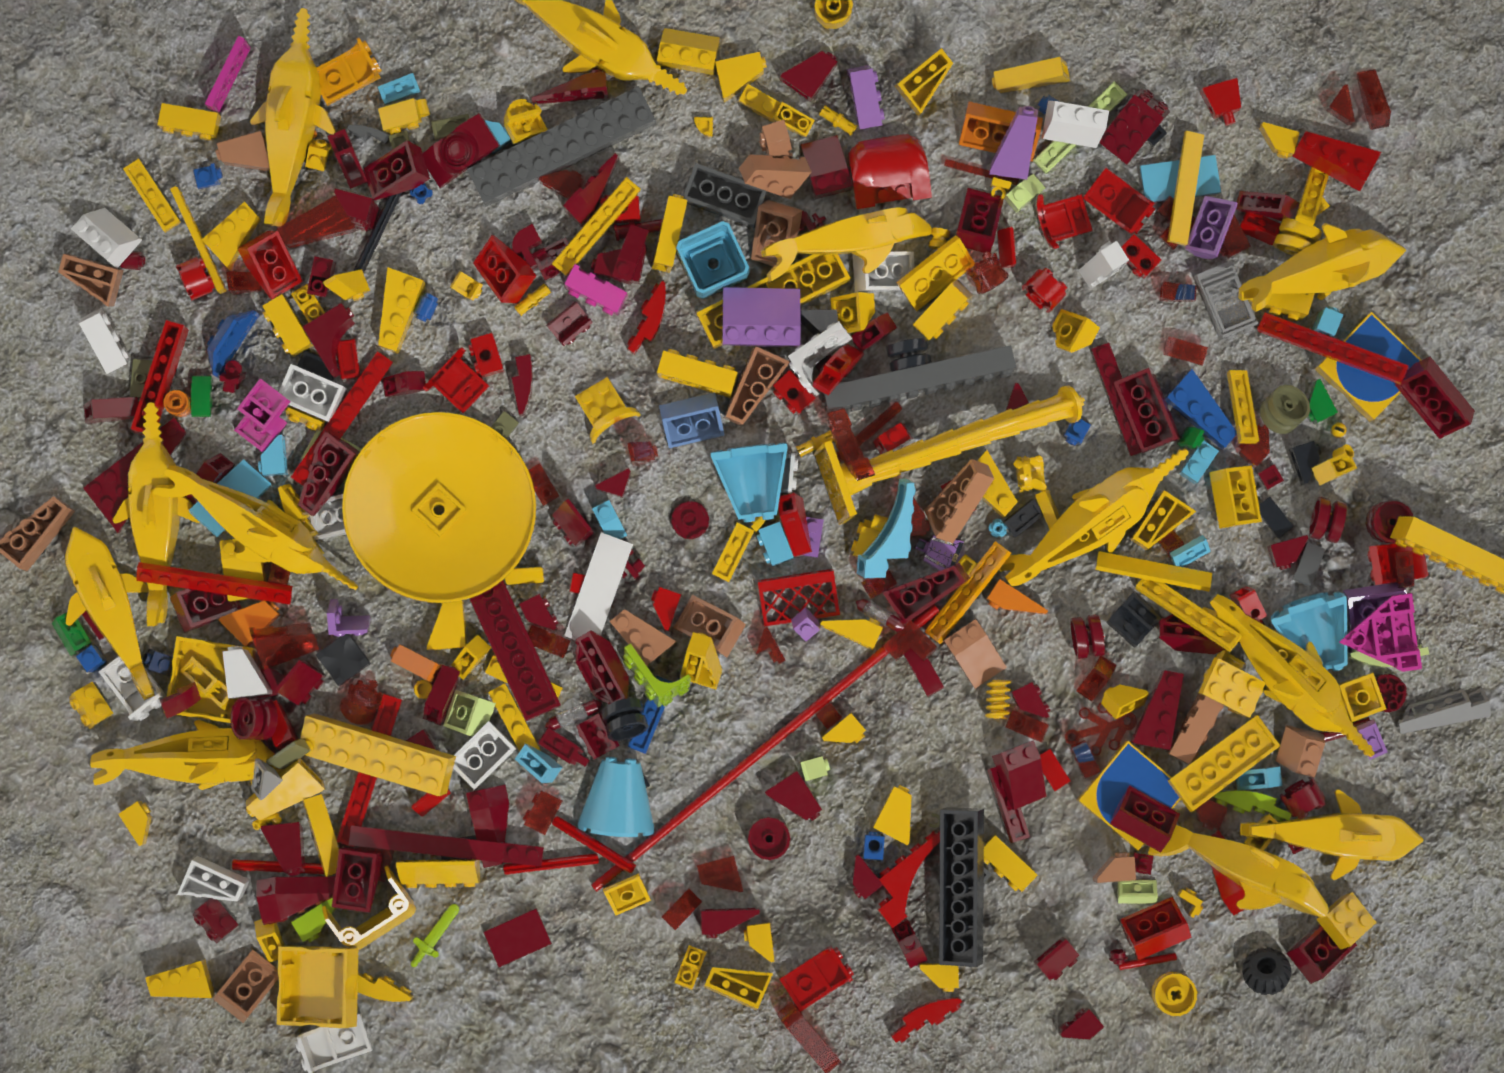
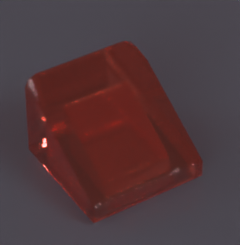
(1170, 542)
(828, 715)

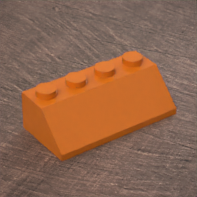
(987, 125)

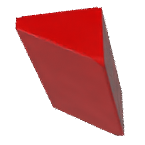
(1260, 227)
(1006, 247)
(428, 802)

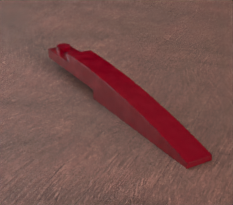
(446, 846)

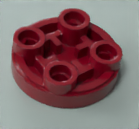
(1392, 691)

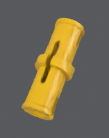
(838, 120)
(532, 299)
(814, 443)

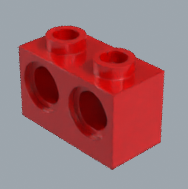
(1143, 252)

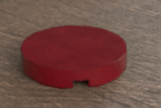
(690, 520)

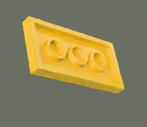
(936, 273)

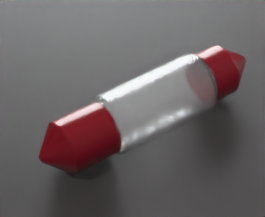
(880, 614)
(573, 714)

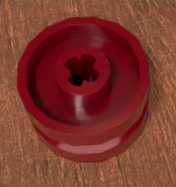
(1378, 519)
(1327, 520)
(1087, 636)
(254, 718)
(773, 849)

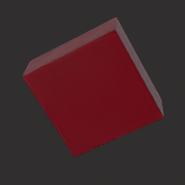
(1270, 477)

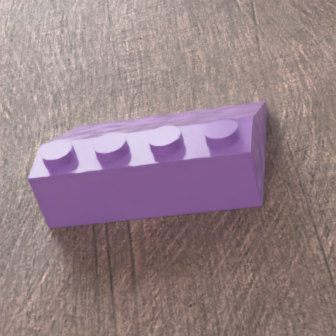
(761, 317)

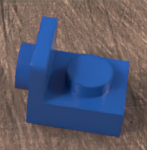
(208, 176)
(1076, 432)

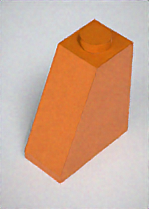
(257, 615)
(415, 663)

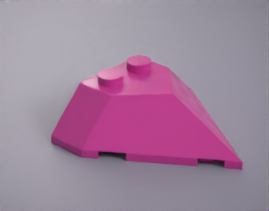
(1389, 634)

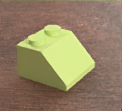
(468, 713)

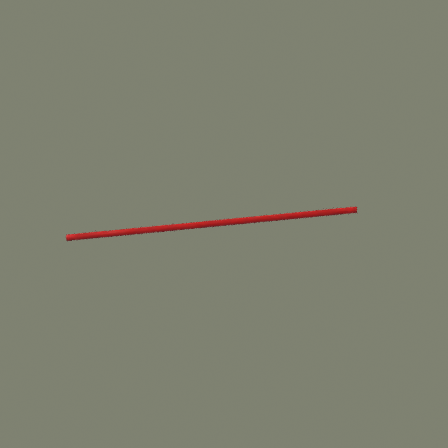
(755, 756)

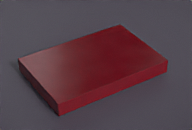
(517, 937)

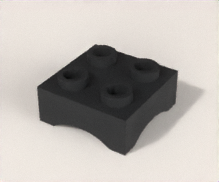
(343, 659)

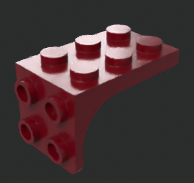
(1134, 125)

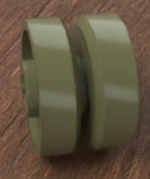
(1284, 409)

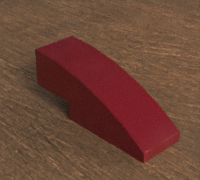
(347, 158)
(523, 383)
(924, 673)

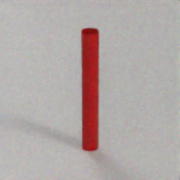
(1148, 961)

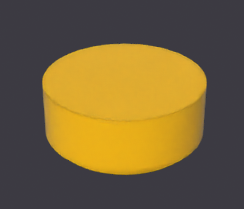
(422, 689)

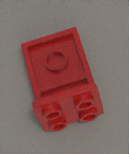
(1119, 201)
(1383, 564)
(817, 977)

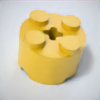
(833, 18)

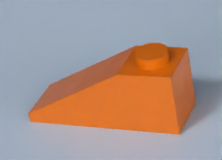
(1008, 598)

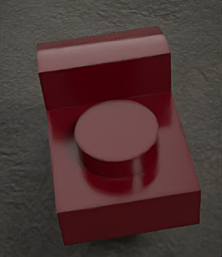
(524, 241)

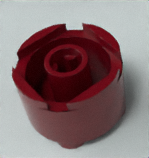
(1303, 797)

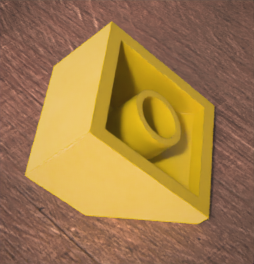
(1361, 696)

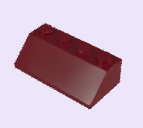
(1436, 398)
(1147, 410)

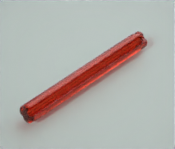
(875, 425)

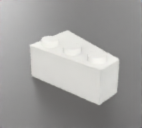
(104, 340)
(212, 881)

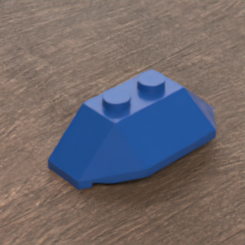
(228, 339)

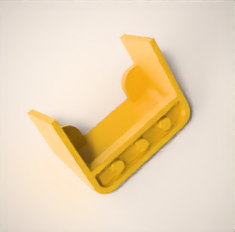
(400, 909)

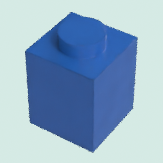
(91, 658)

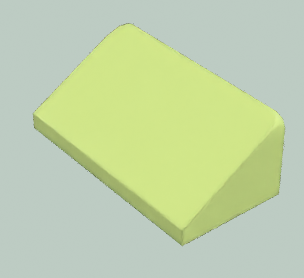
(1137, 892)

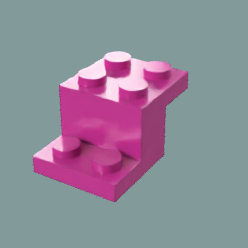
(262, 414)

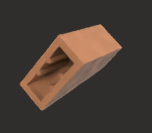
(245, 152)

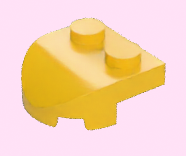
(523, 121)

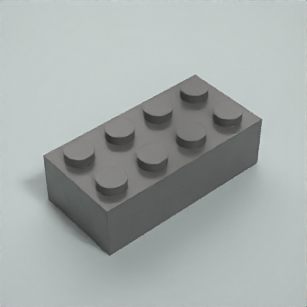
(723, 195)

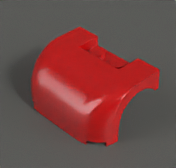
(889, 170)

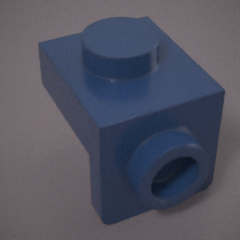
(157, 662)

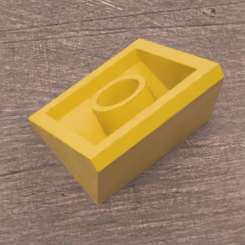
(626, 894)

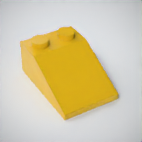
(239, 568)
(859, 631)

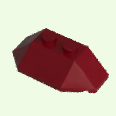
(1185, 638)
(601, 668)

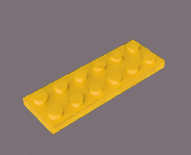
(1223, 763)

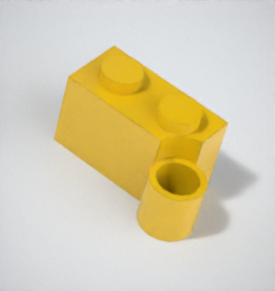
(403, 115)
(1335, 467)
(868, 533)

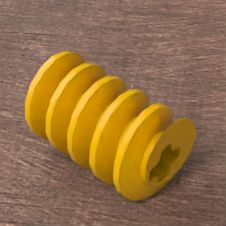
(997, 699)

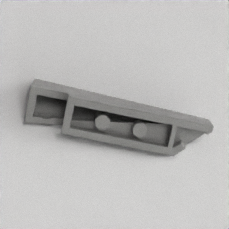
(1445, 710)

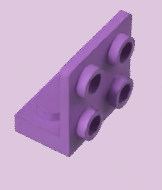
(340, 625)

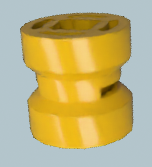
(939, 237)

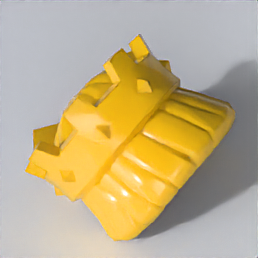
(1030, 473)

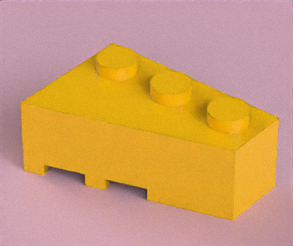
(232, 234)
(1293, 305)
(1161, 519)

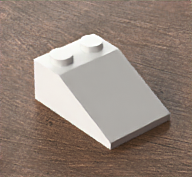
(885, 275)
(329, 519)

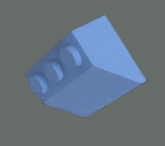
(691, 420)

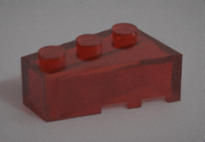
(283, 644)

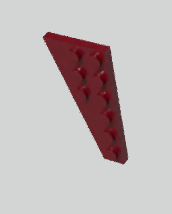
(111, 486)

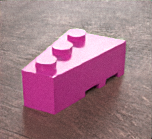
(595, 291)

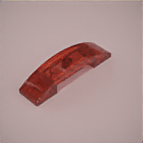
(847, 445)

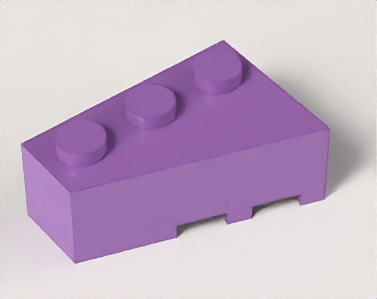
(866, 96)

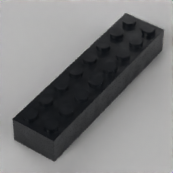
(961, 886)

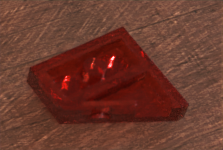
(721, 874)

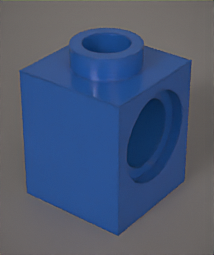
(869, 854)

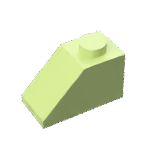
(1024, 193)
(814, 768)

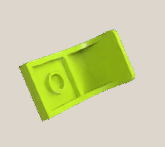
(656, 690)

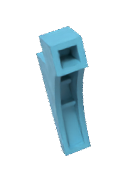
(894, 538)

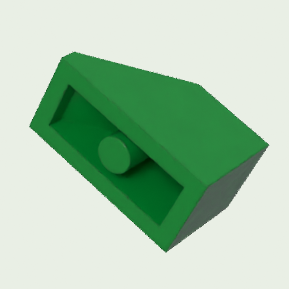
(1320, 403)

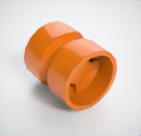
(177, 403)

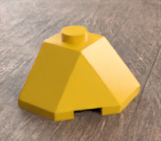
(854, 310)
(1073, 331)

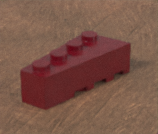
(1160, 713)

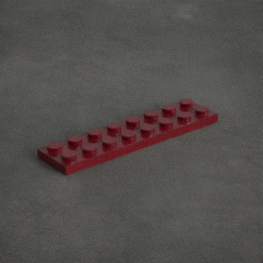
(515, 652)

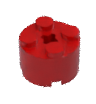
(194, 278)
(1044, 289)

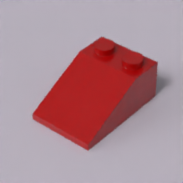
(270, 263)
(504, 271)

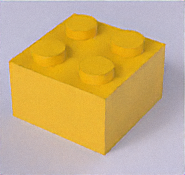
(1346, 920)

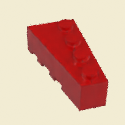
(1337, 158)

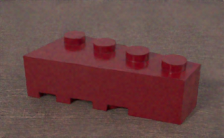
(920, 594)

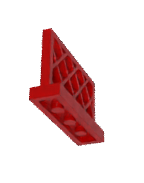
(797, 580)

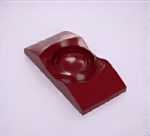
(460, 150)

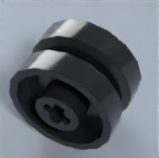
(908, 354)
(624, 719)

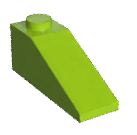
(312, 922)

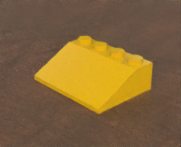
(439, 872)

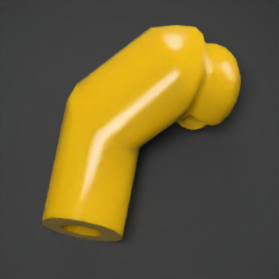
(275, 819)

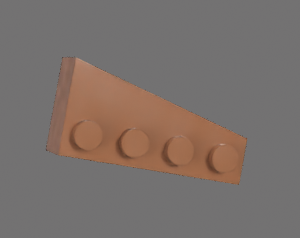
(958, 500)

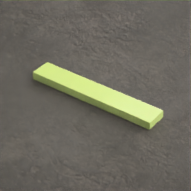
(1057, 150)

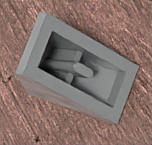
(264, 779)

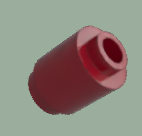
(134, 261)

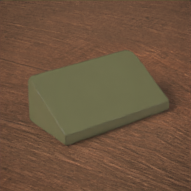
(289, 754)

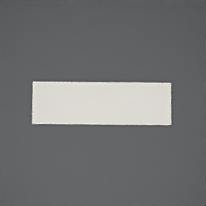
(599, 586)

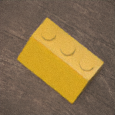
(688, 51)
(1235, 496)

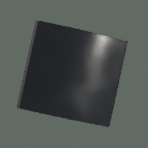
(1134, 619)

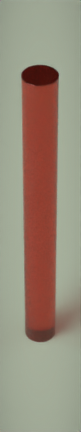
(978, 171)

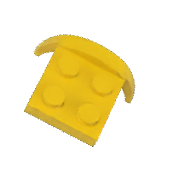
(603, 407)

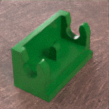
(72, 636)

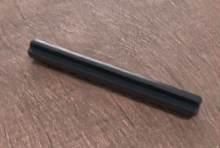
(377, 232)

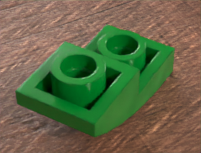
(201, 396)
(1191, 437)

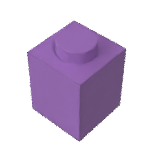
(805, 624)

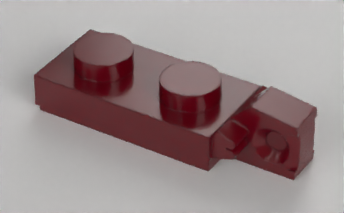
(562, 747)

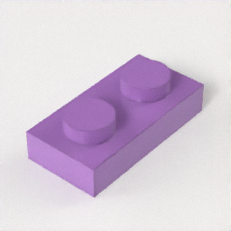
(815, 531)
(1371, 733)

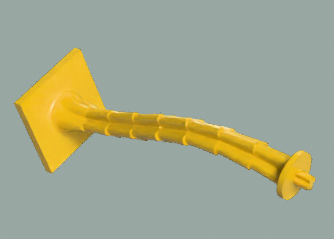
(842, 485)

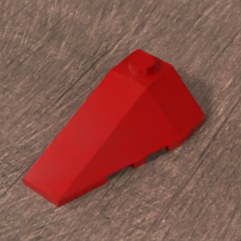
(1229, 890)

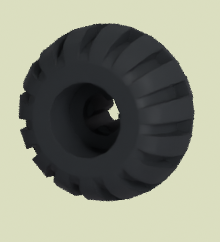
(1262, 960)

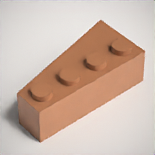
(756, 380)
(35, 533)
(1195, 729)

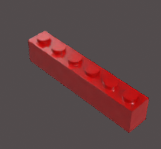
(161, 372)

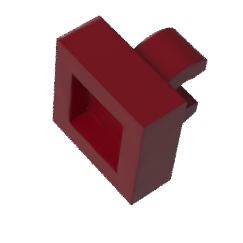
(1143, 863)

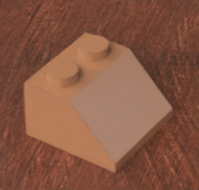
(1301, 750)
(1117, 868)

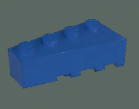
(1201, 410)

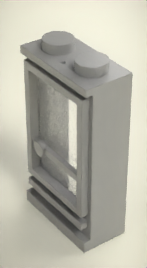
(1220, 294)

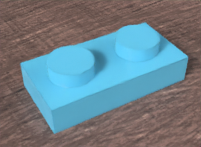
(399, 89)
(1190, 551)

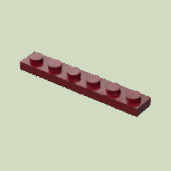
(1110, 373)

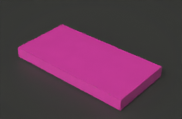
(228, 75)

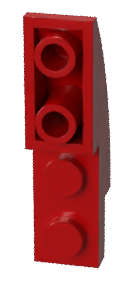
(653, 311)
(836, 368)
(932, 1011)

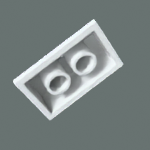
(1074, 124)
(107, 235)
(312, 392)
(482, 755)

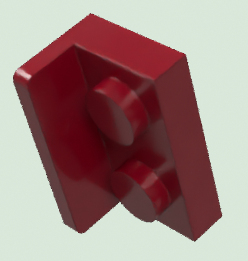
(547, 255)

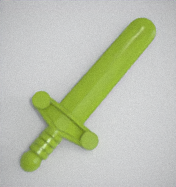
(432, 938)

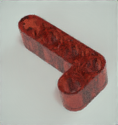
(808, 1037)

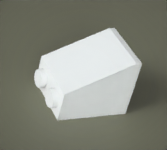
(243, 674)

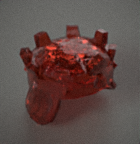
(987, 273)
(361, 702)

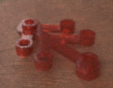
(1103, 727)

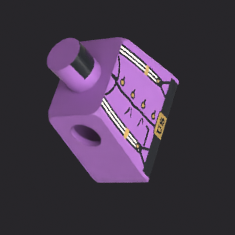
(940, 553)

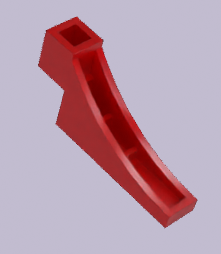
(900, 877)

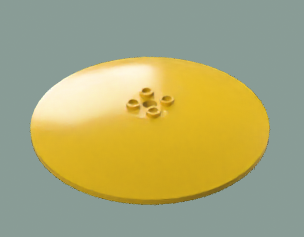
(447, 464)

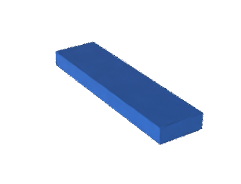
(653, 716)

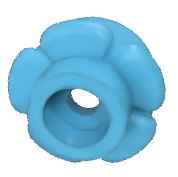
(994, 532)

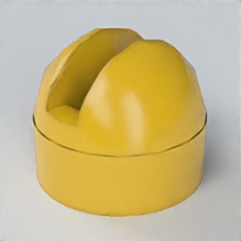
(1336, 433)

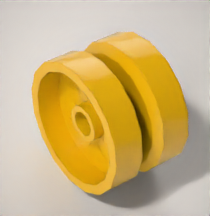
(1295, 236)
(1184, 999)

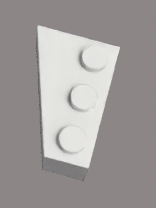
(1104, 264)

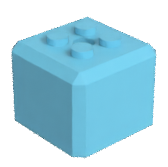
(713, 243)

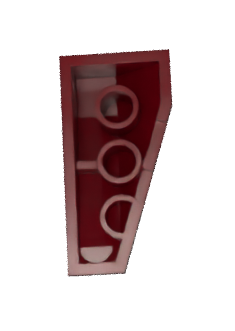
(288, 895)

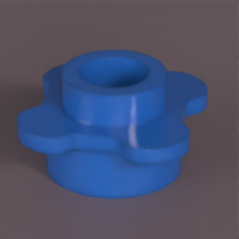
(421, 198)

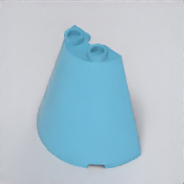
(752, 478)
(1319, 621)
(618, 801)

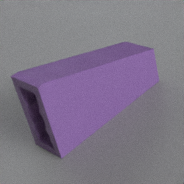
(1016, 147)

